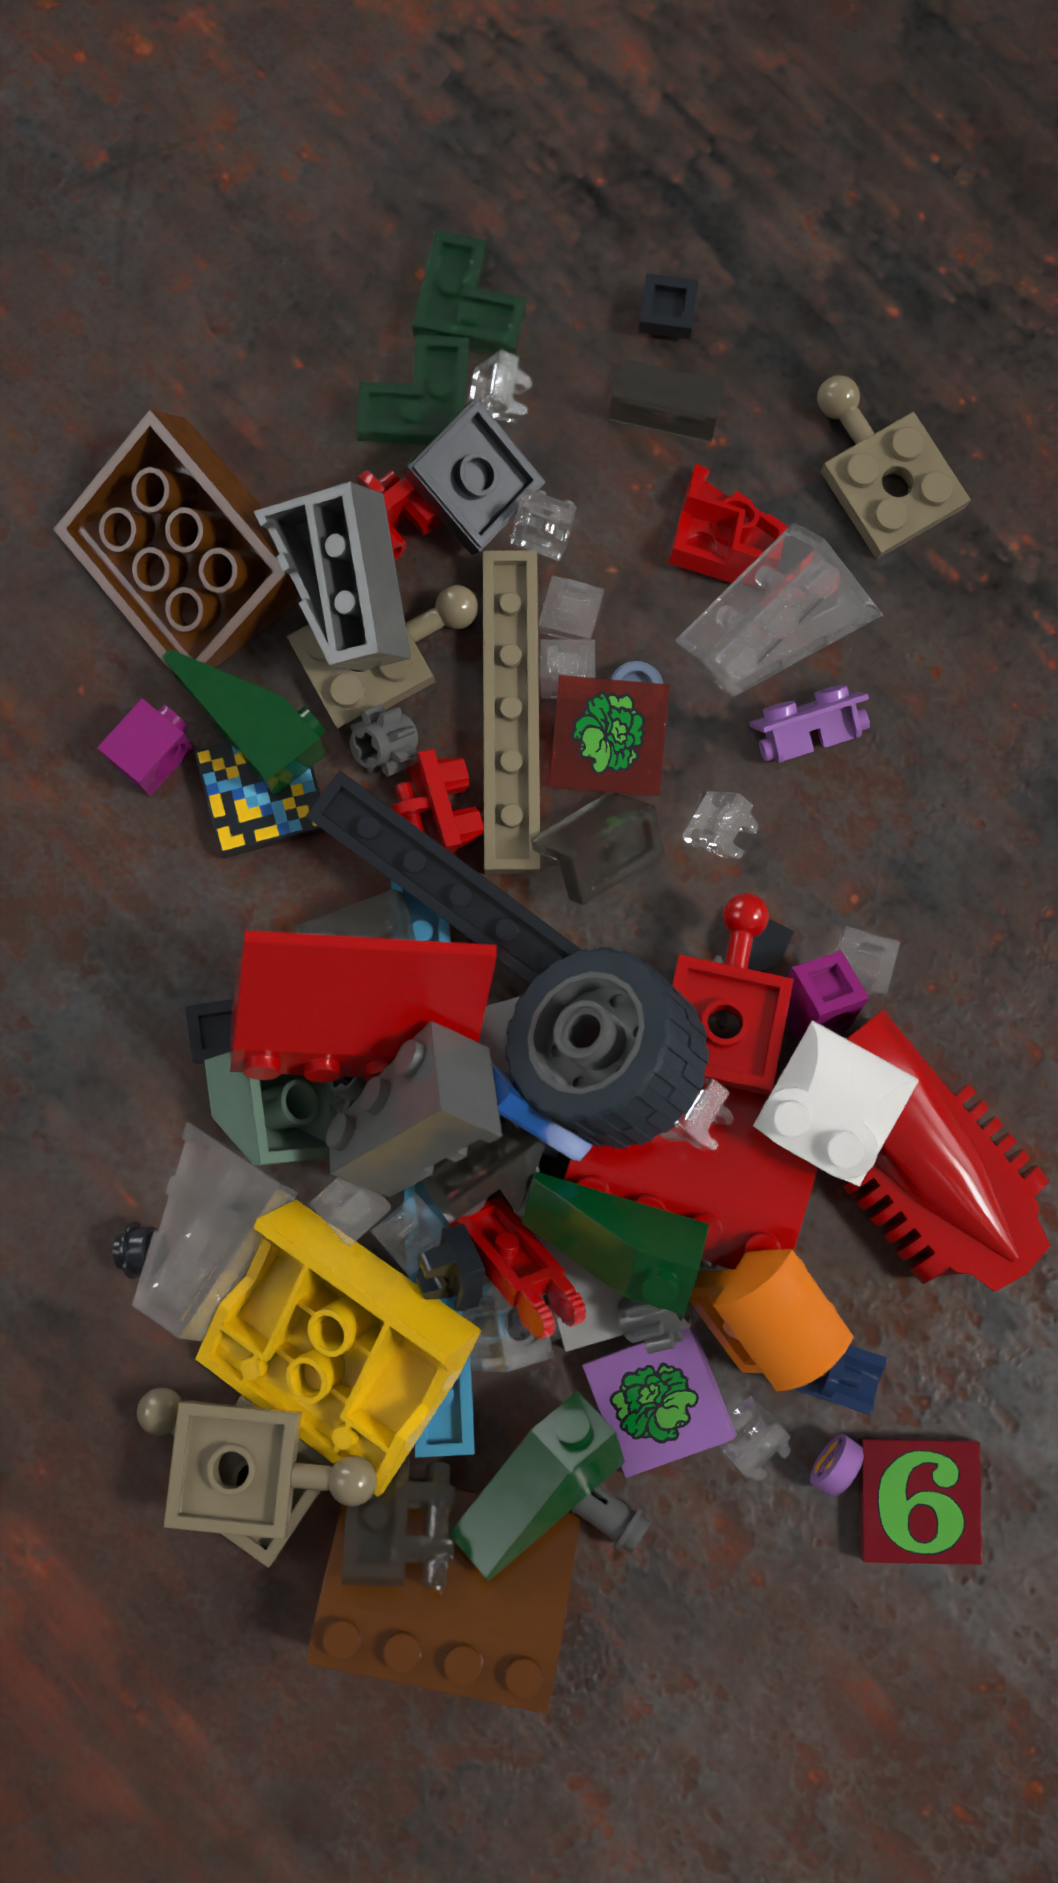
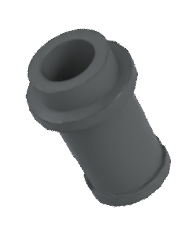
(613, 1518)

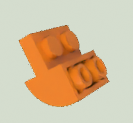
(772, 1318)

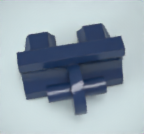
(850, 1381)

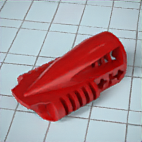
(949, 1178)

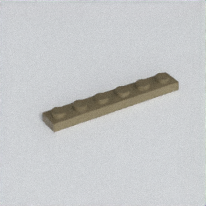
(511, 712)

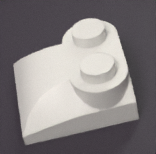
(835, 1104)

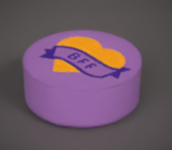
(837, 1465)

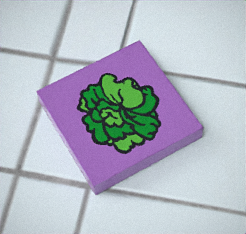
(660, 1402)

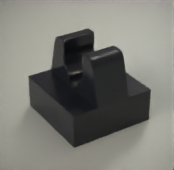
(452, 1270)

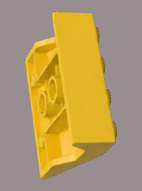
(338, 1340)

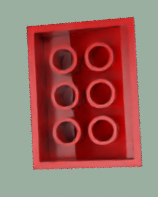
(349, 1001)
(744, 1188)

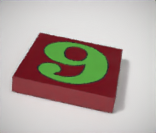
(920, 1501)

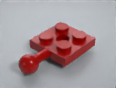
(752, 996)

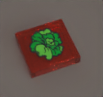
(609, 735)

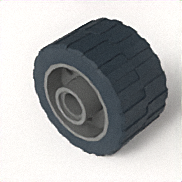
(606, 1048)

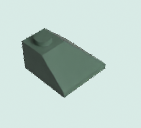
(271, 1118)

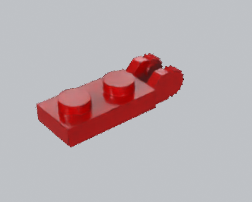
(522, 1269)

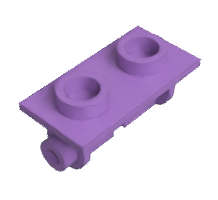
(832, 715)

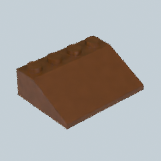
(178, 544)
(464, 1640)

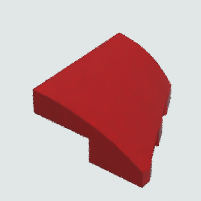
(720, 532)

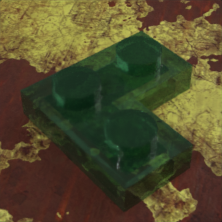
(454, 304)
(418, 409)

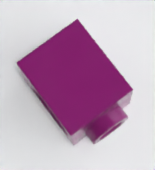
(147, 745)
(825, 993)

